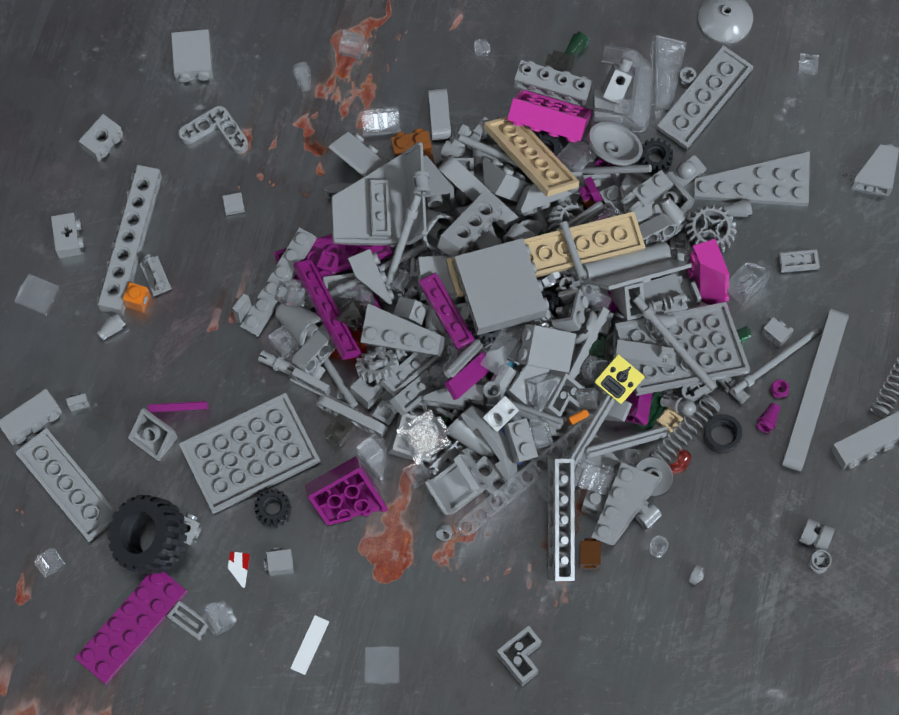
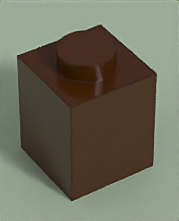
(589, 554)

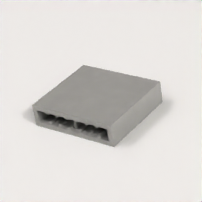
(501, 286)

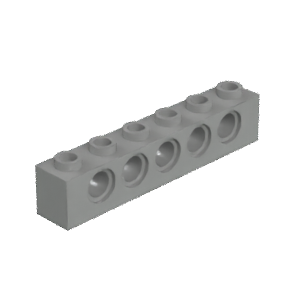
(561, 519)

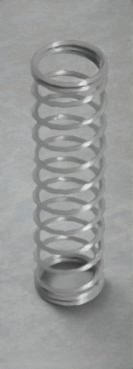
(714, 406)
(873, 407)

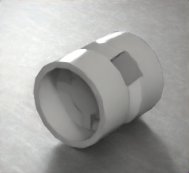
(816, 534)

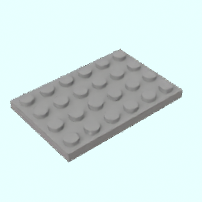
(704, 333)
(249, 453)

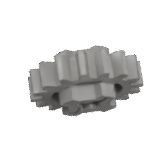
(377, 365)

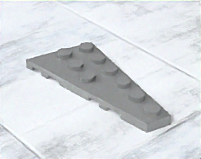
(770, 182)

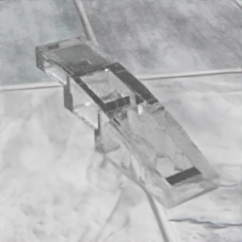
(502, 347)

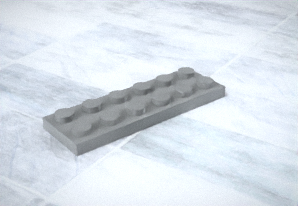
(705, 97)
(67, 484)

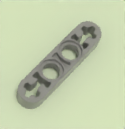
(357, 418)

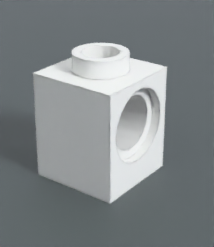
(501, 414)

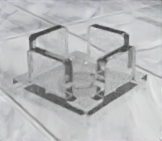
(424, 436)

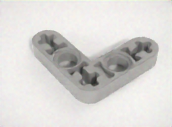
(219, 123)

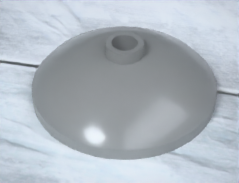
(723, 26)
(615, 143)

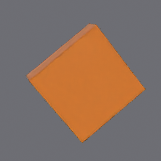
(577, 417)

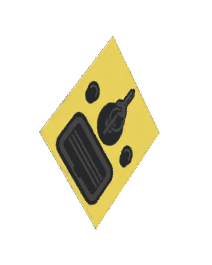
(619, 379)

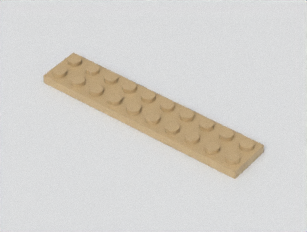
(592, 240)

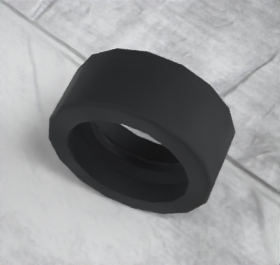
(729, 420)

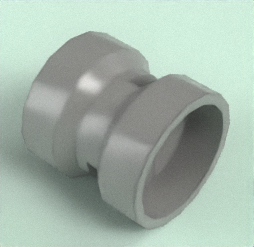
(822, 558)

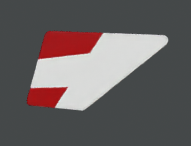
(238, 566)

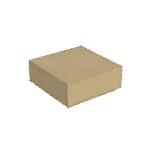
(669, 419)

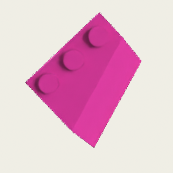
(709, 272)

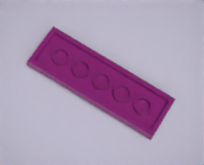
(344, 250)
(130, 625)

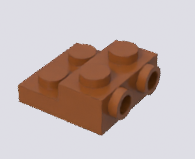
(402, 142)

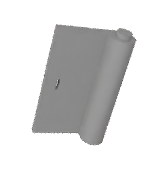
(632, 267)

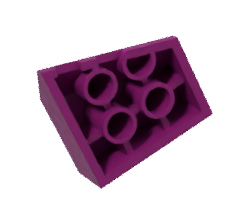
(345, 493)

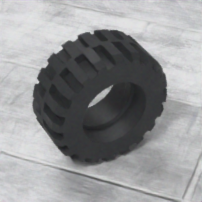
(126, 531)

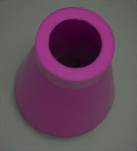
(768, 418)

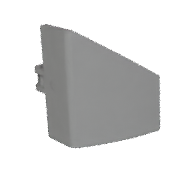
(352, 205)

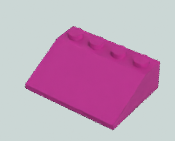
(549, 115)

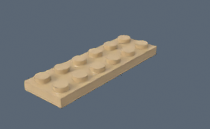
(532, 156)

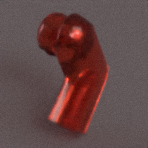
(682, 463)

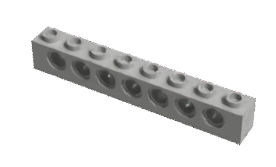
(142, 176)

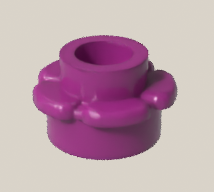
(782, 384)

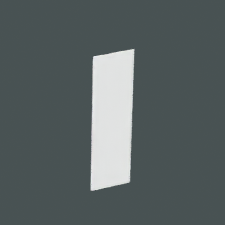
(309, 645)

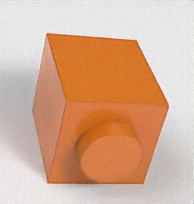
(136, 297)

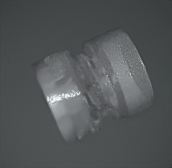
(592, 368)

